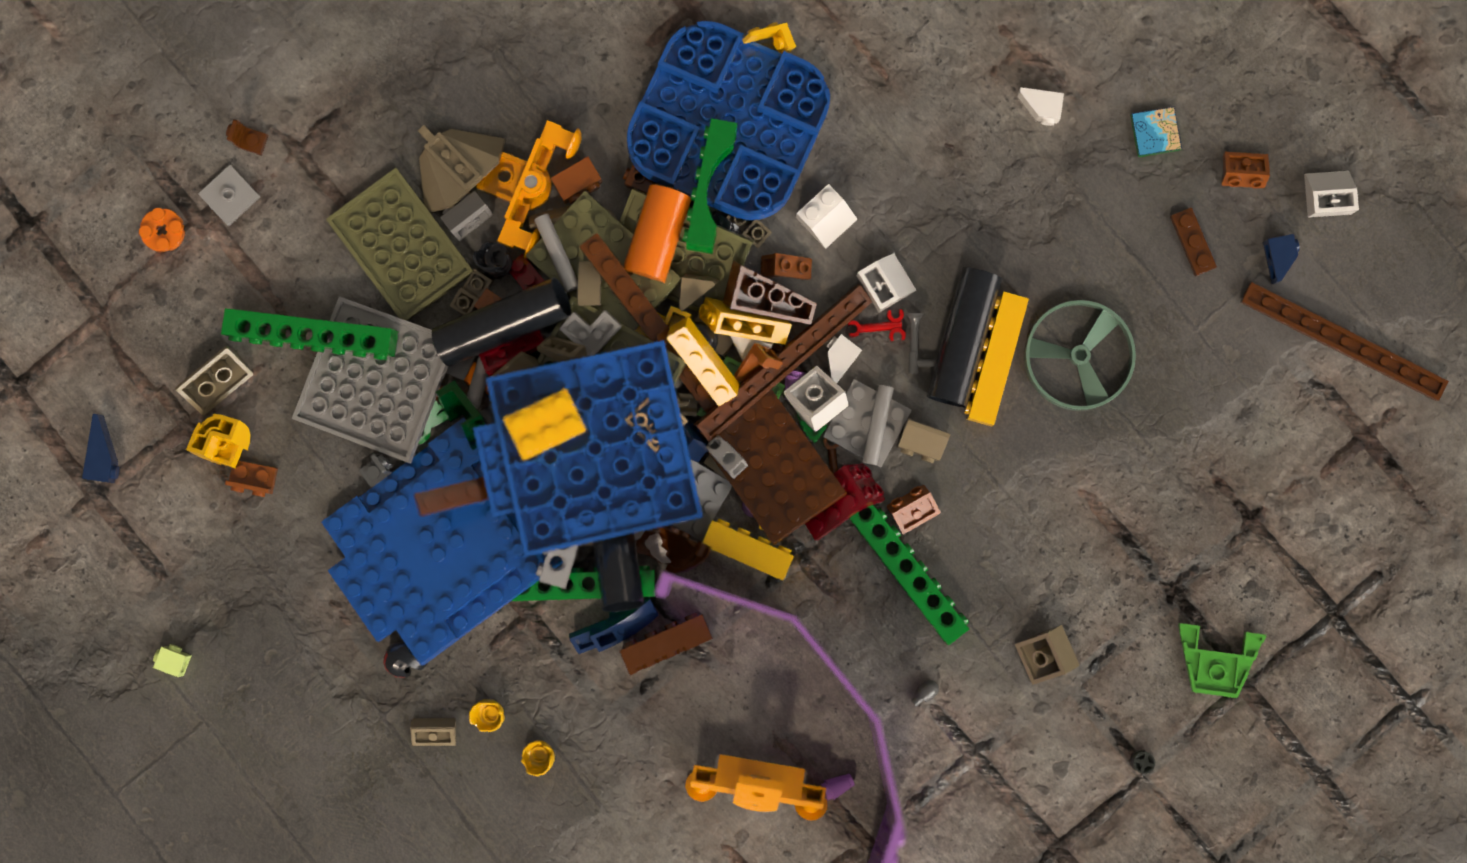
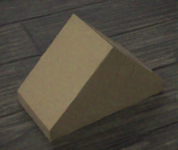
(694, 287)

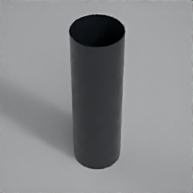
(501, 322)
(964, 337)
(618, 573)

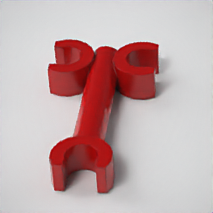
(894, 325)

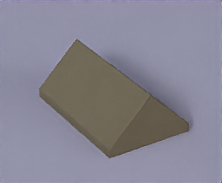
(214, 380)

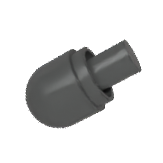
(926, 692)

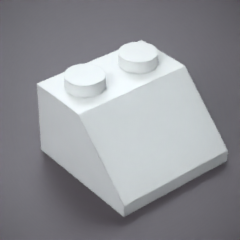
(826, 216)
(816, 398)

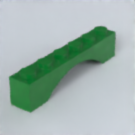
(719, 144)

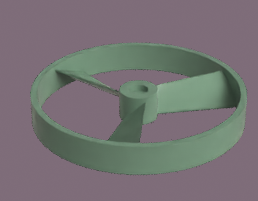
(1093, 390)

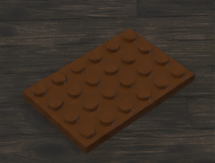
(784, 472)

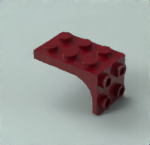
(861, 493)

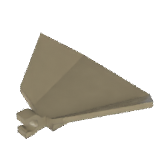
(455, 164)

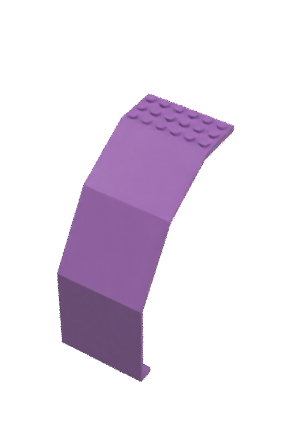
(891, 829)

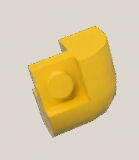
(220, 440)

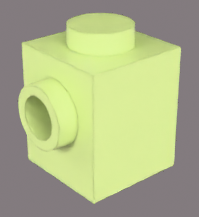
(171, 660)

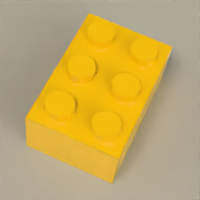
(544, 425)

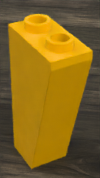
(743, 324)

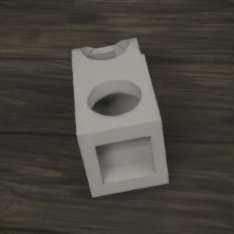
(726, 456)

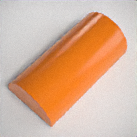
(657, 233)

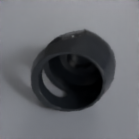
(399, 659)

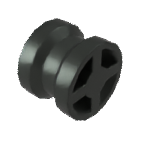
(1147, 763)

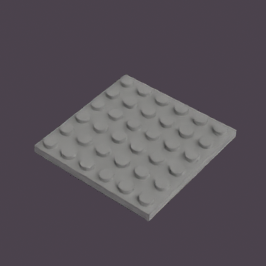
(371, 398)

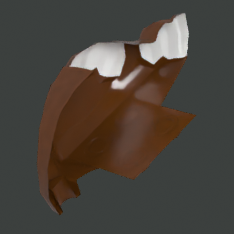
(671, 547)

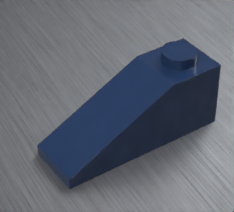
(100, 458)

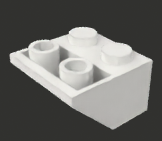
(1330, 194)
(885, 282)

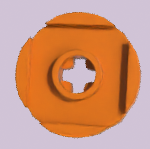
(165, 242)

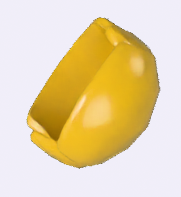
(487, 715)
(538, 758)

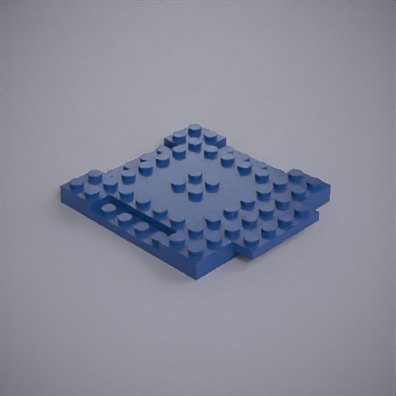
(608, 475)
(430, 572)

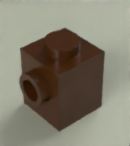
(636, 180)

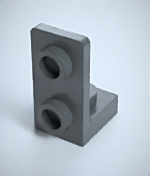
(376, 469)

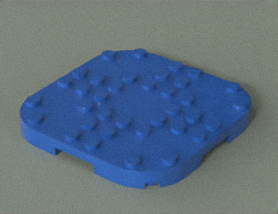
(716, 76)

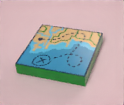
(1156, 131)

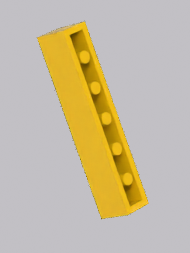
(997, 358)

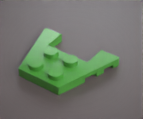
(1217, 671)

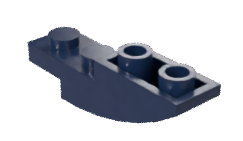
(614, 629)

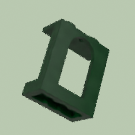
(456, 404)

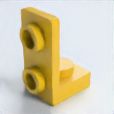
(781, 36)

